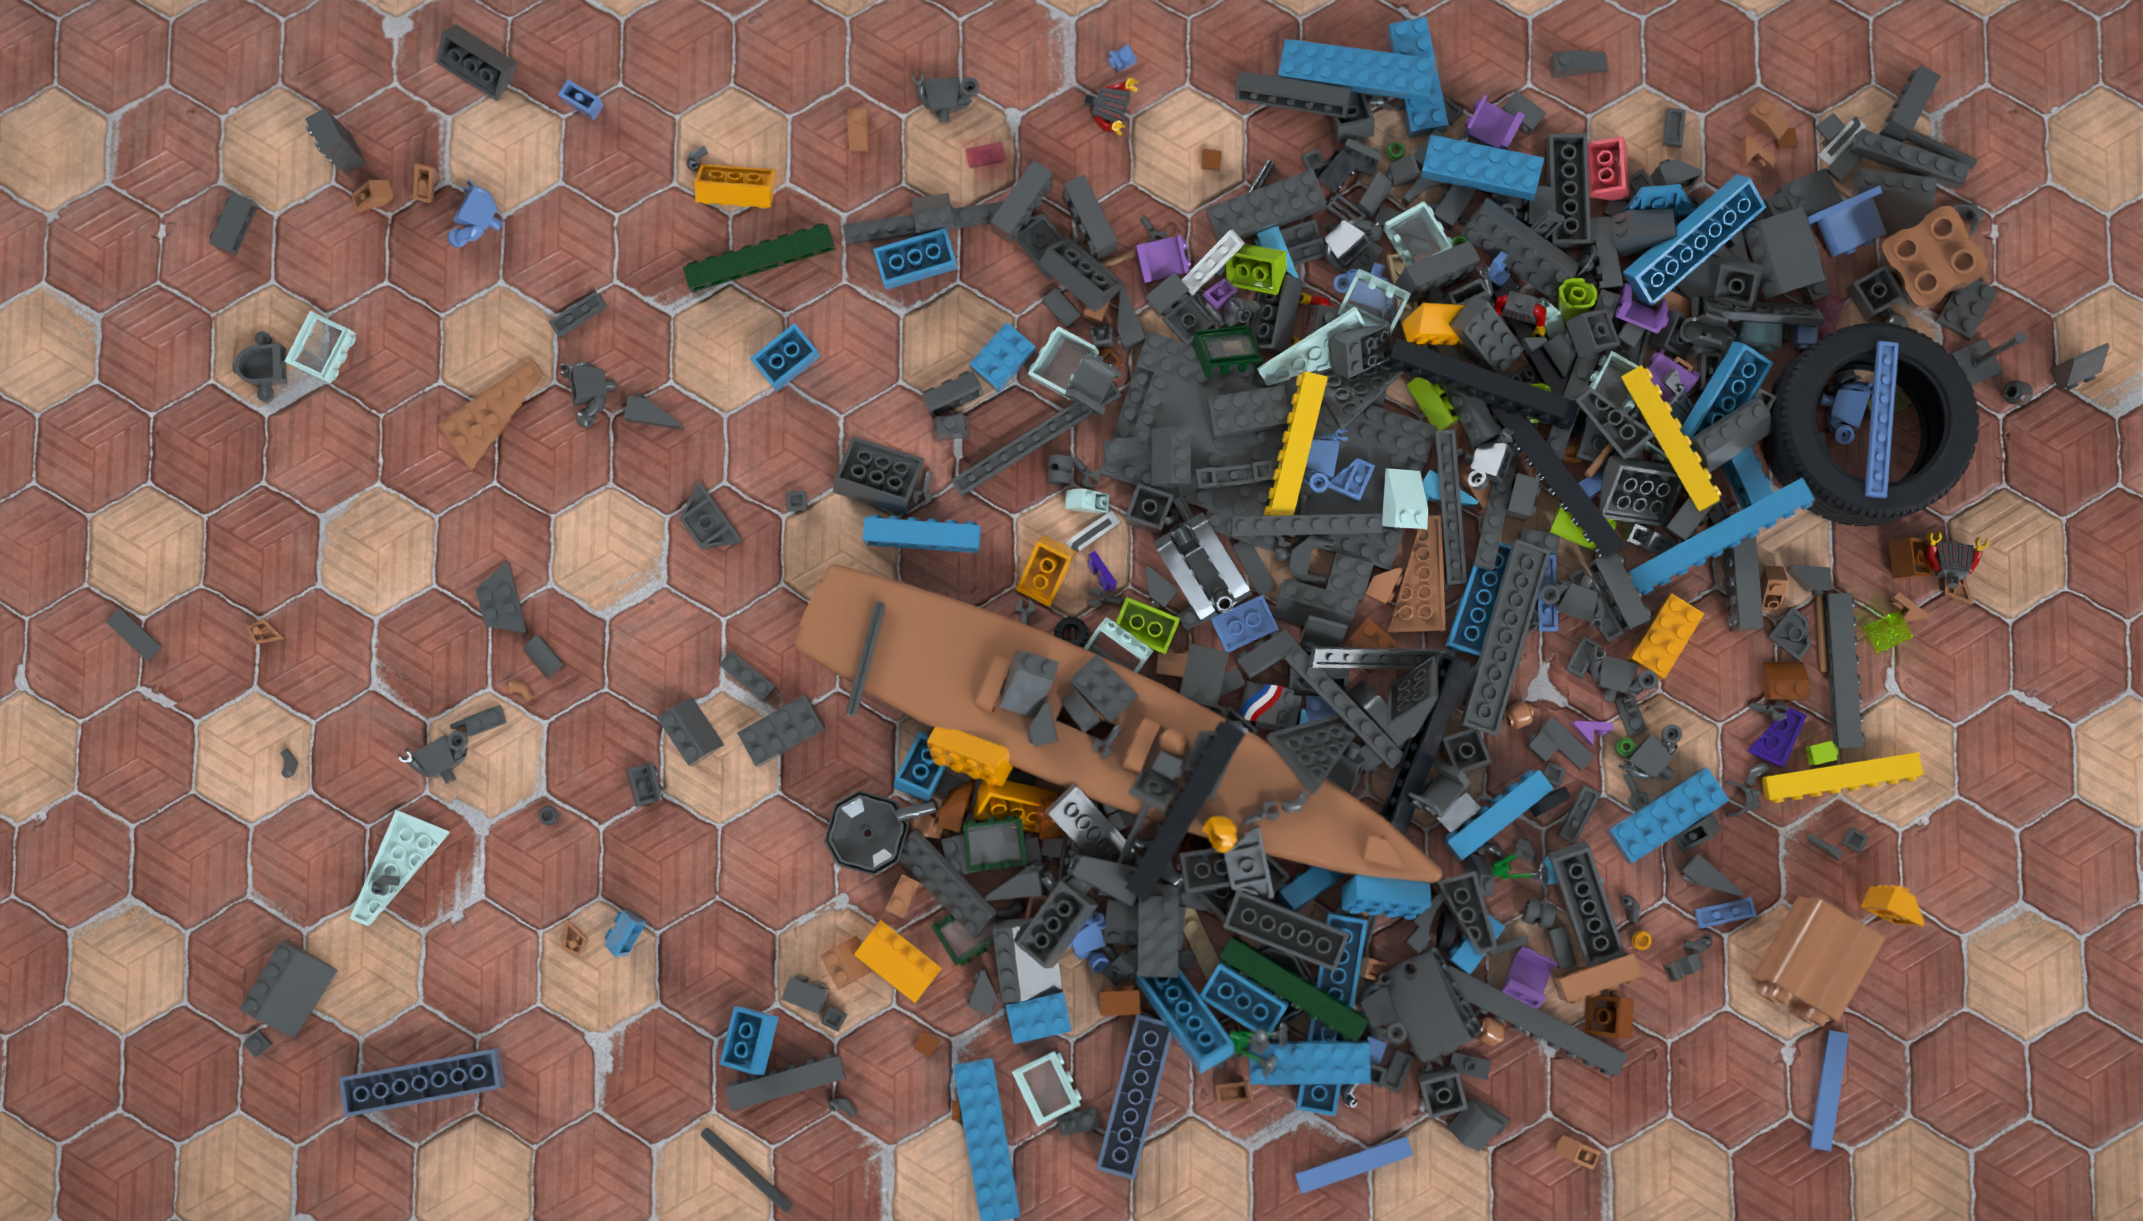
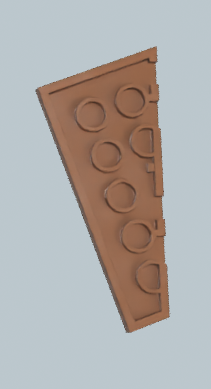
(485, 417)
(1421, 595)

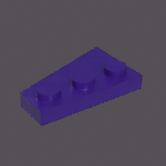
(1779, 739)

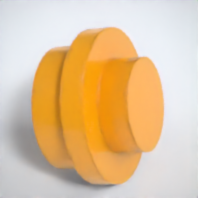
(1641, 940)

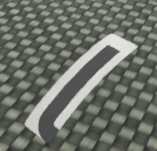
(1842, 140)
(1093, 531)

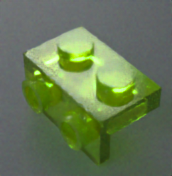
(1888, 632)

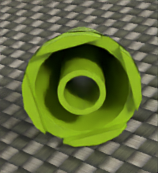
(1575, 298)

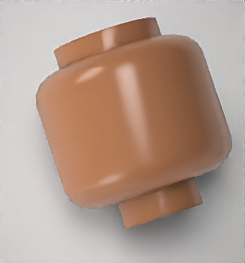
(1519, 715)
(1173, 742)
(1492, 1031)

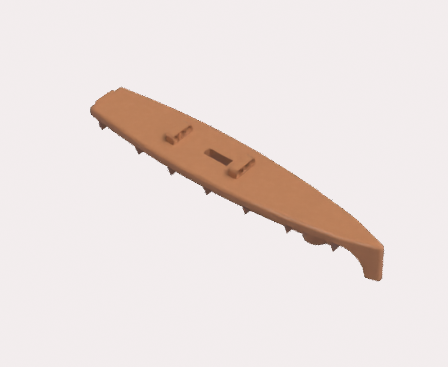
(950, 670)

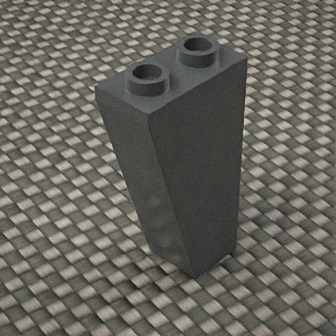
(1104, 876)

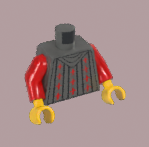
(1111, 105)
(1522, 308)
(1319, 314)
(1953, 560)

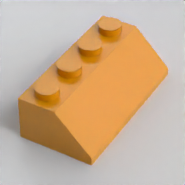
(735, 185)
(1431, 325)
(1010, 800)
(1893, 905)
(897, 961)

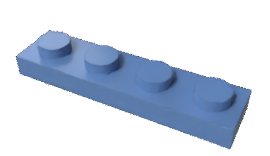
(1548, 612)

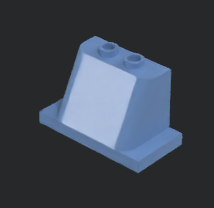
(1850, 223)

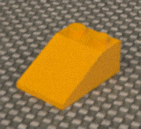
(1046, 570)

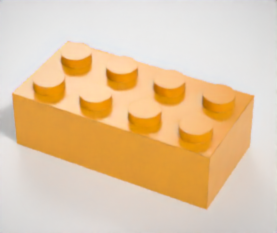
(1665, 636)
(970, 755)

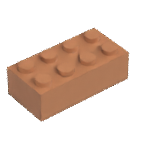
(1593, 979)

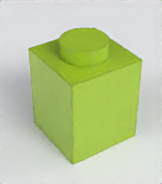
(1821, 753)

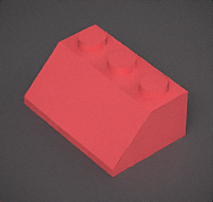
(1609, 169)

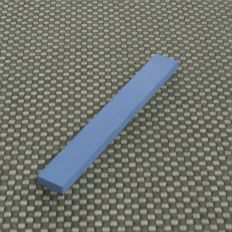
(1881, 419)

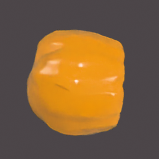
(1221, 833)

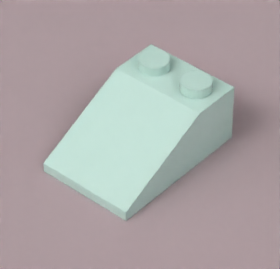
(1404, 500)

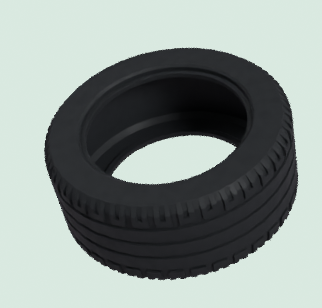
(1934, 386)

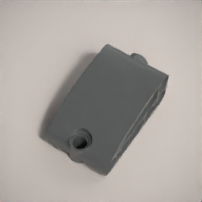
(1202, 567)
(1431, 1005)

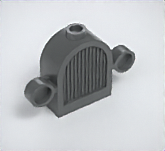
(262, 365)

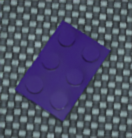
(1097, 567)

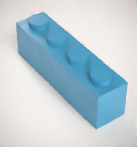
(1307, 887)

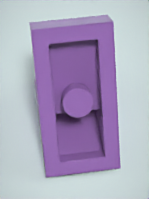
(1220, 293)
(1587, 728)

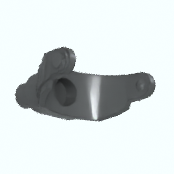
(1380, 102)
(1972, 214)
(1751, 795)

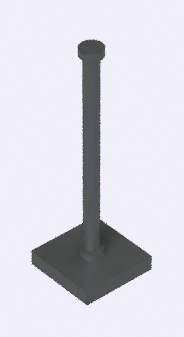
(1980, 359)
(1154, 791)

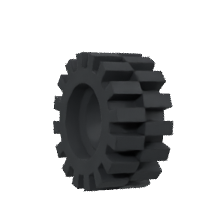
(1076, 623)

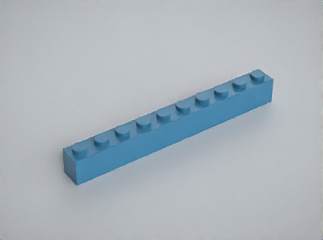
(1722, 535)

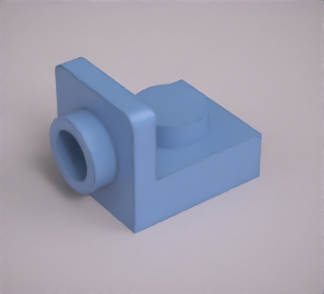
(1121, 58)
(1497, 272)

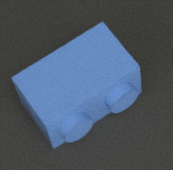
(581, 100)

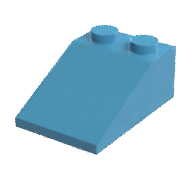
(624, 934)

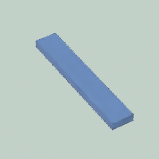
(1829, 1090)
(1353, 1164)

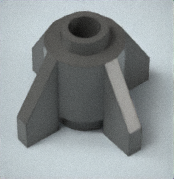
(1239, 311)

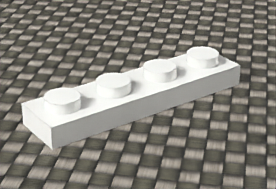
(1212, 262)

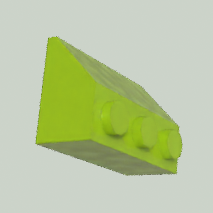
(1257, 269)
(1433, 403)
(1565, 528)
(1148, 624)

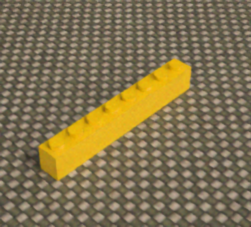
(1670, 438)
(1296, 444)
(1842, 776)

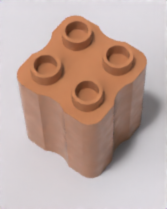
(1933, 258)
(1816, 961)

